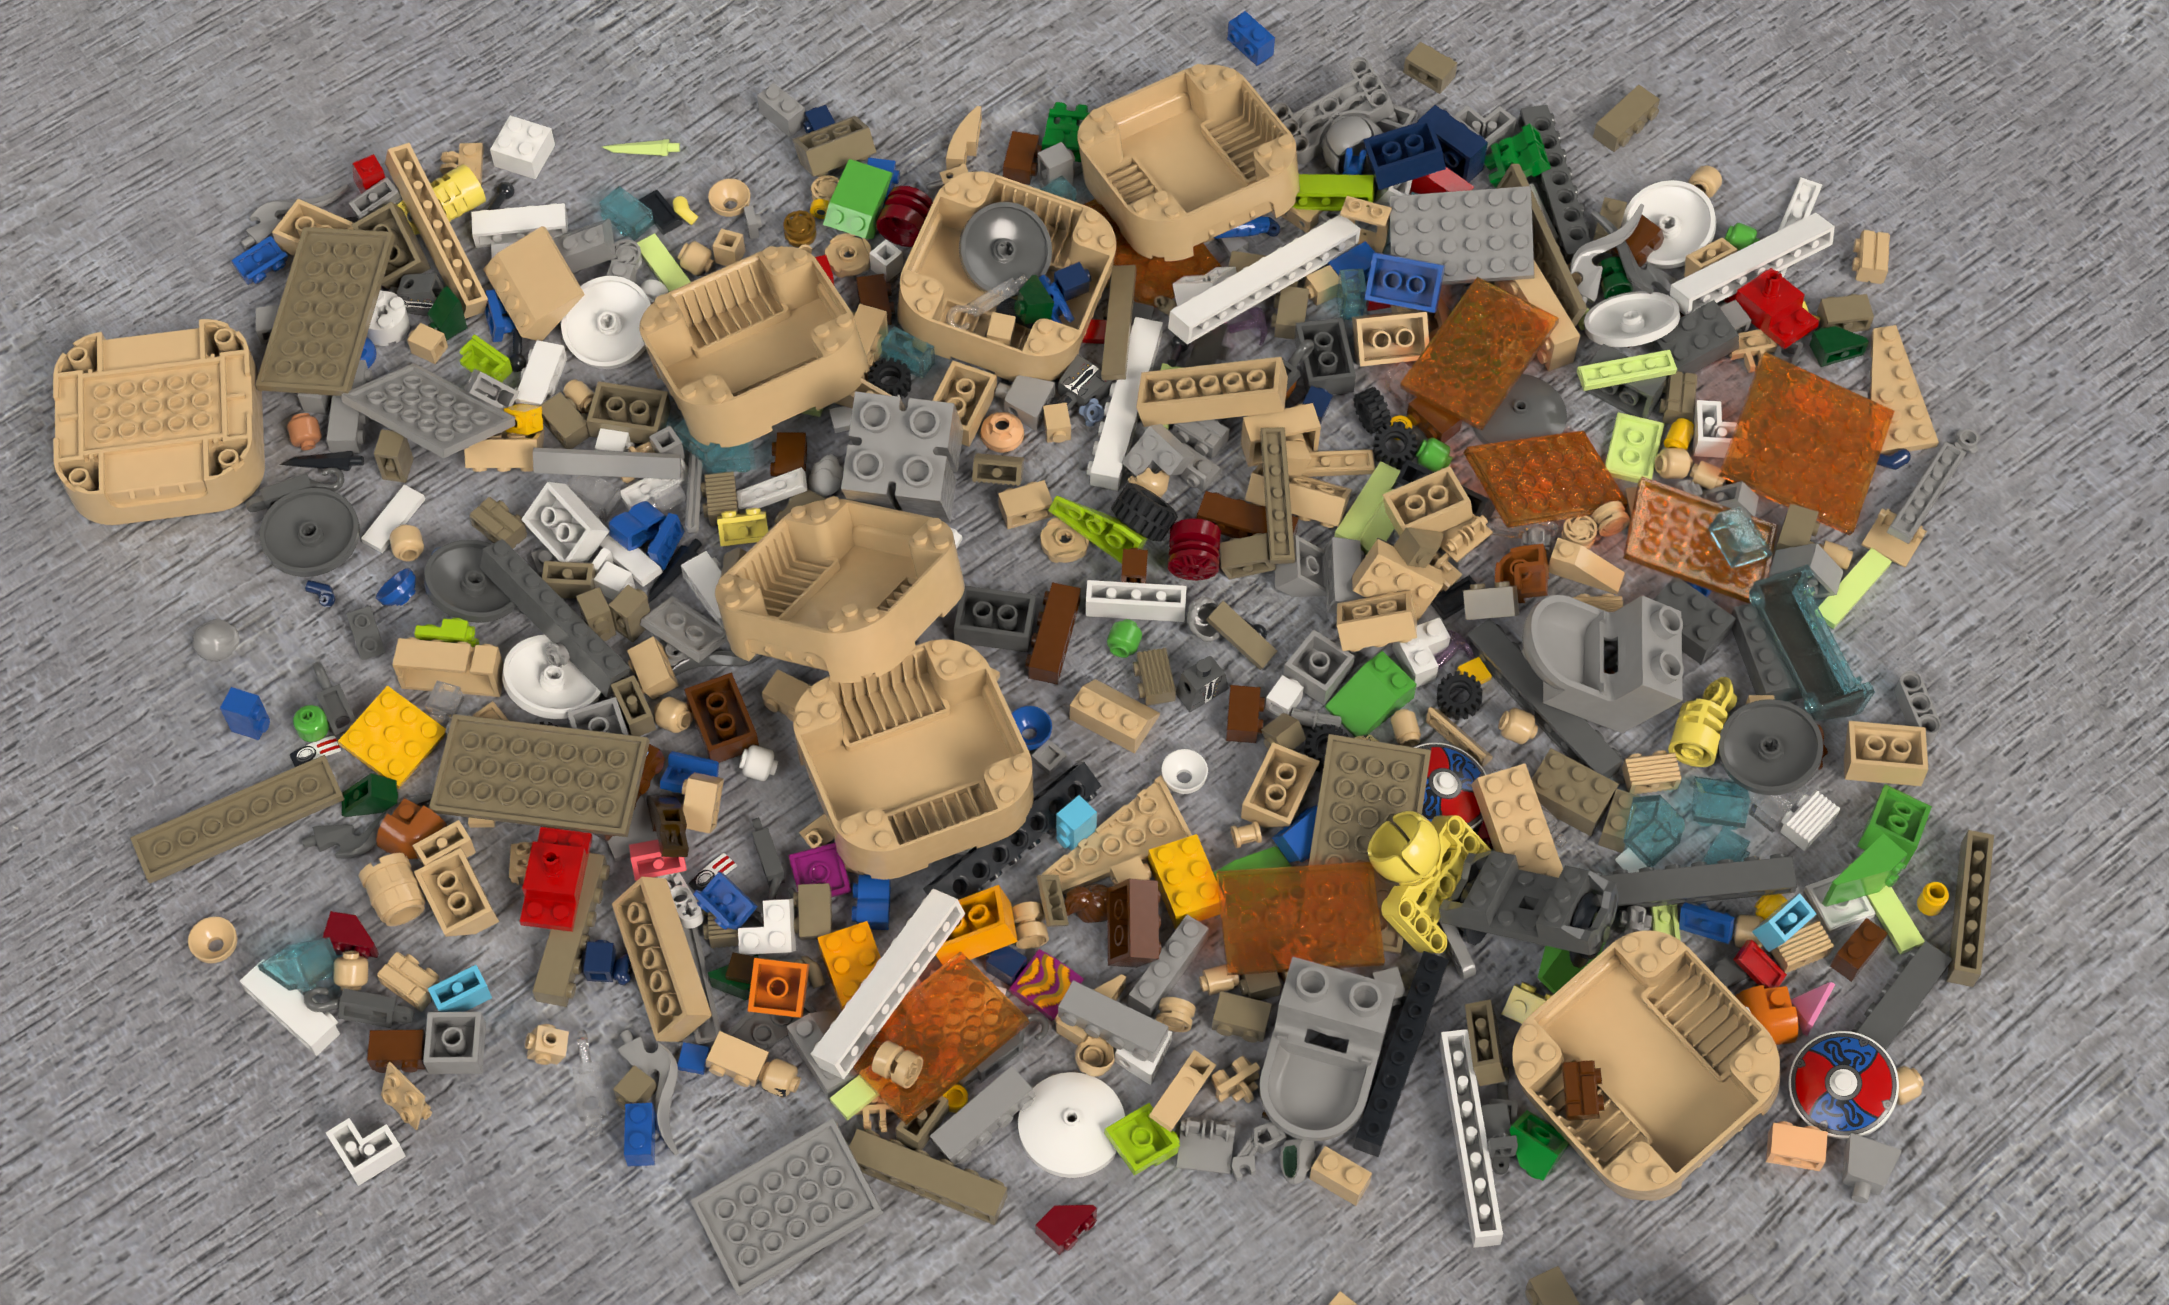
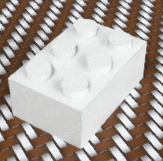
(565, 524)

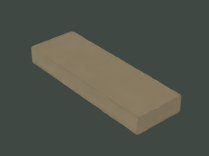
(1241, 635)

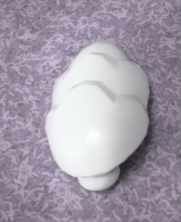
(826, 476)

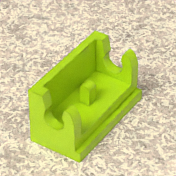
(485, 359)

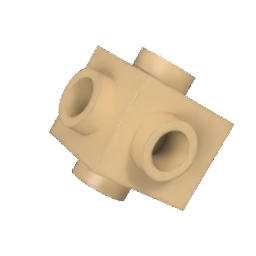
(546, 1044)

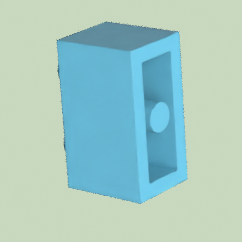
(1075, 823)
(1784, 922)
(460, 991)

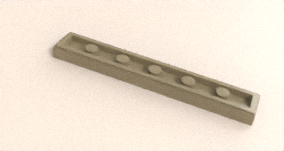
(1119, 322)
(1277, 495)

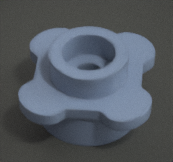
(1098, 412)

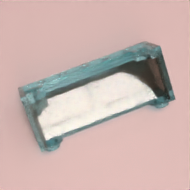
(1808, 646)

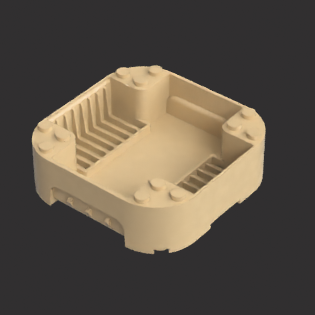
(1188, 160)
(936, 281)
(754, 345)
(158, 424)
(841, 588)
(915, 760)
(1674, 1059)

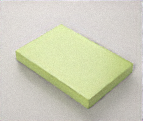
(1633, 447)

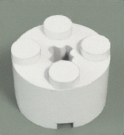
(389, 320)

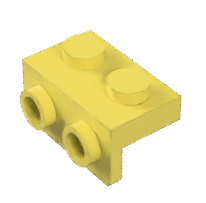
(743, 527)
(1523, 1002)

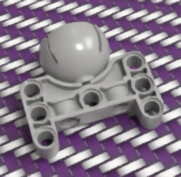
(1346, 126)

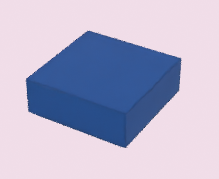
(693, 1058)

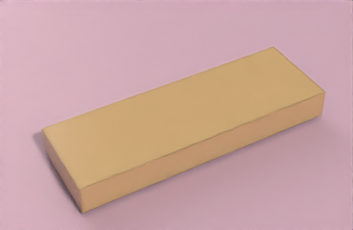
(1340, 463)

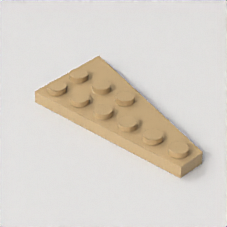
(1896, 388)
(1130, 832)

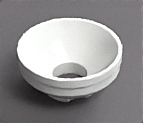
(1184, 761)

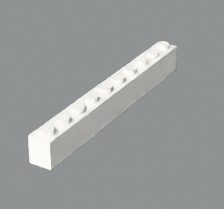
(1263, 279)

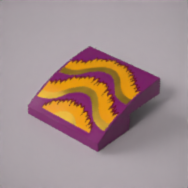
(1044, 983)

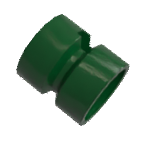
(1614, 278)

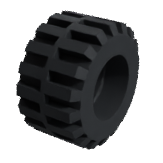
(1144, 512)

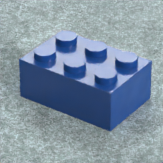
(1404, 282)

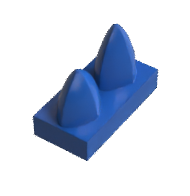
(497, 323)
(1706, 923)

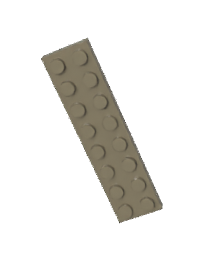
(1547, 252)
(236, 819)

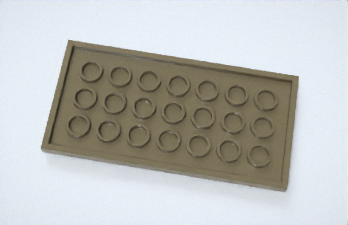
(325, 311)
(540, 775)
(1360, 791)

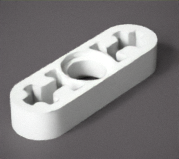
(689, 903)

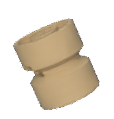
(1029, 925)
(897, 1064)

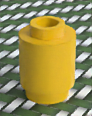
(1679, 434)
(1932, 898)

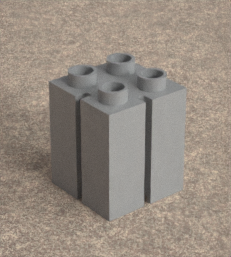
(903, 454)

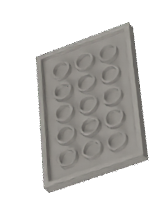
(1468, 231)
(428, 410)
(786, 1207)

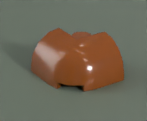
(1527, 569)
(407, 827)

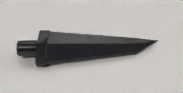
(339, 460)
(674, 569)

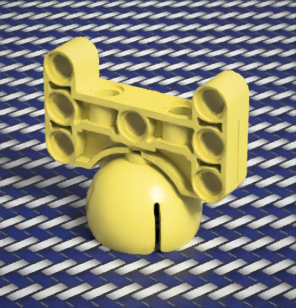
(1425, 870)

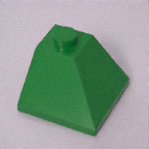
(1538, 1145)

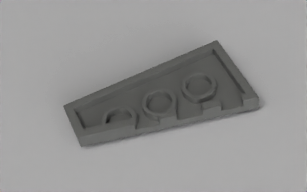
(764, 1029)

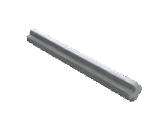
(693, 494)

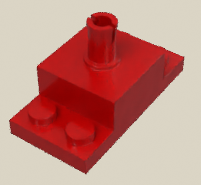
(1775, 308)
(555, 878)

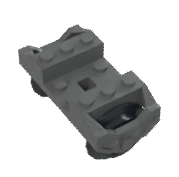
(1532, 905)

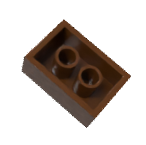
(721, 717)
(1133, 923)

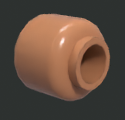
(304, 431)

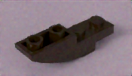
(669, 824)

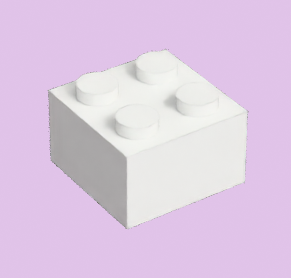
(522, 147)

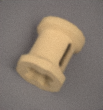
(1246, 834)

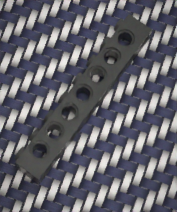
(1556, 185)

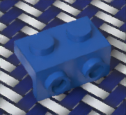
(260, 260)
(682, 767)
(725, 902)

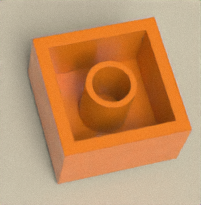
(778, 987)

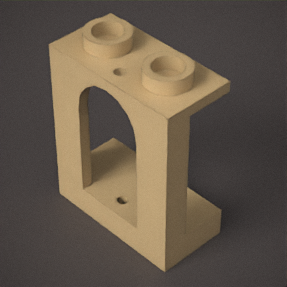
(1370, 213)

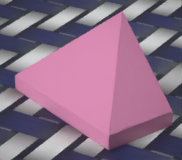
(1810, 1005)

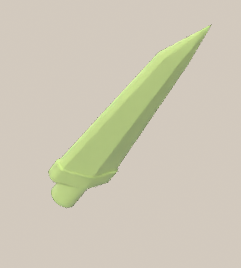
(659, 147)

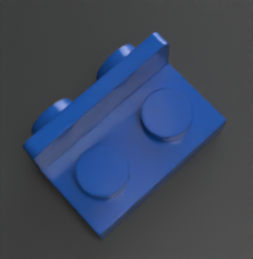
(666, 540)

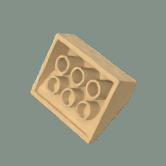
(534, 284)

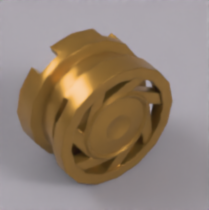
(799, 229)

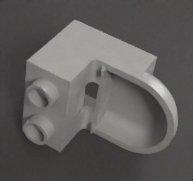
(1566, 651)
(1315, 1089)

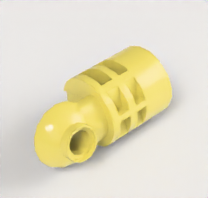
(456, 192)
(1700, 724)

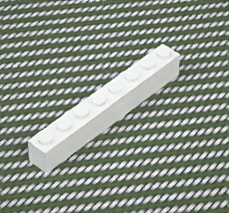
(1741, 267)
(1121, 412)
(887, 983)
(1470, 1139)

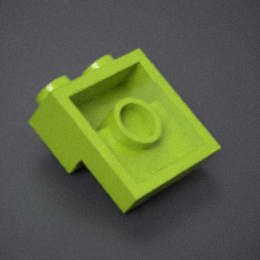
(451, 631)
(1142, 1140)

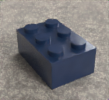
(1461, 147)
(1404, 154)

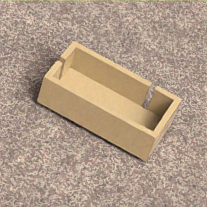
(472, 669)

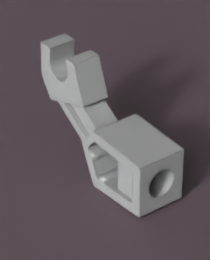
(1246, 1157)

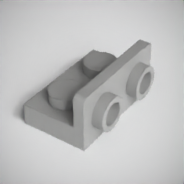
(1200, 471)

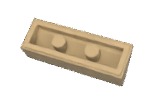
(1457, 736)

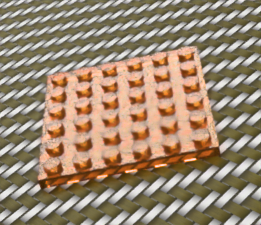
(1807, 442)

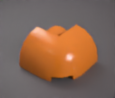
(1773, 1010)

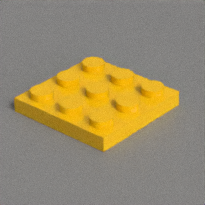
(392, 736)

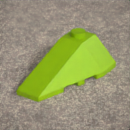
(1099, 528)

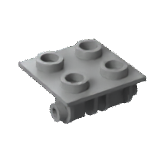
(1206, 1145)

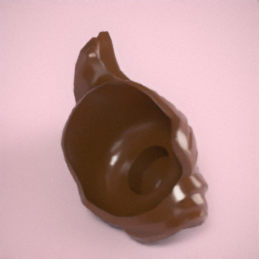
(1088, 903)

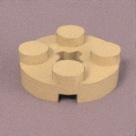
(849, 266)
(1060, 551)

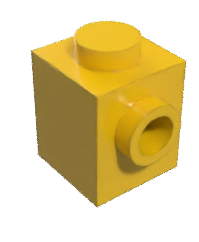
(527, 418)

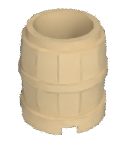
(393, 889)

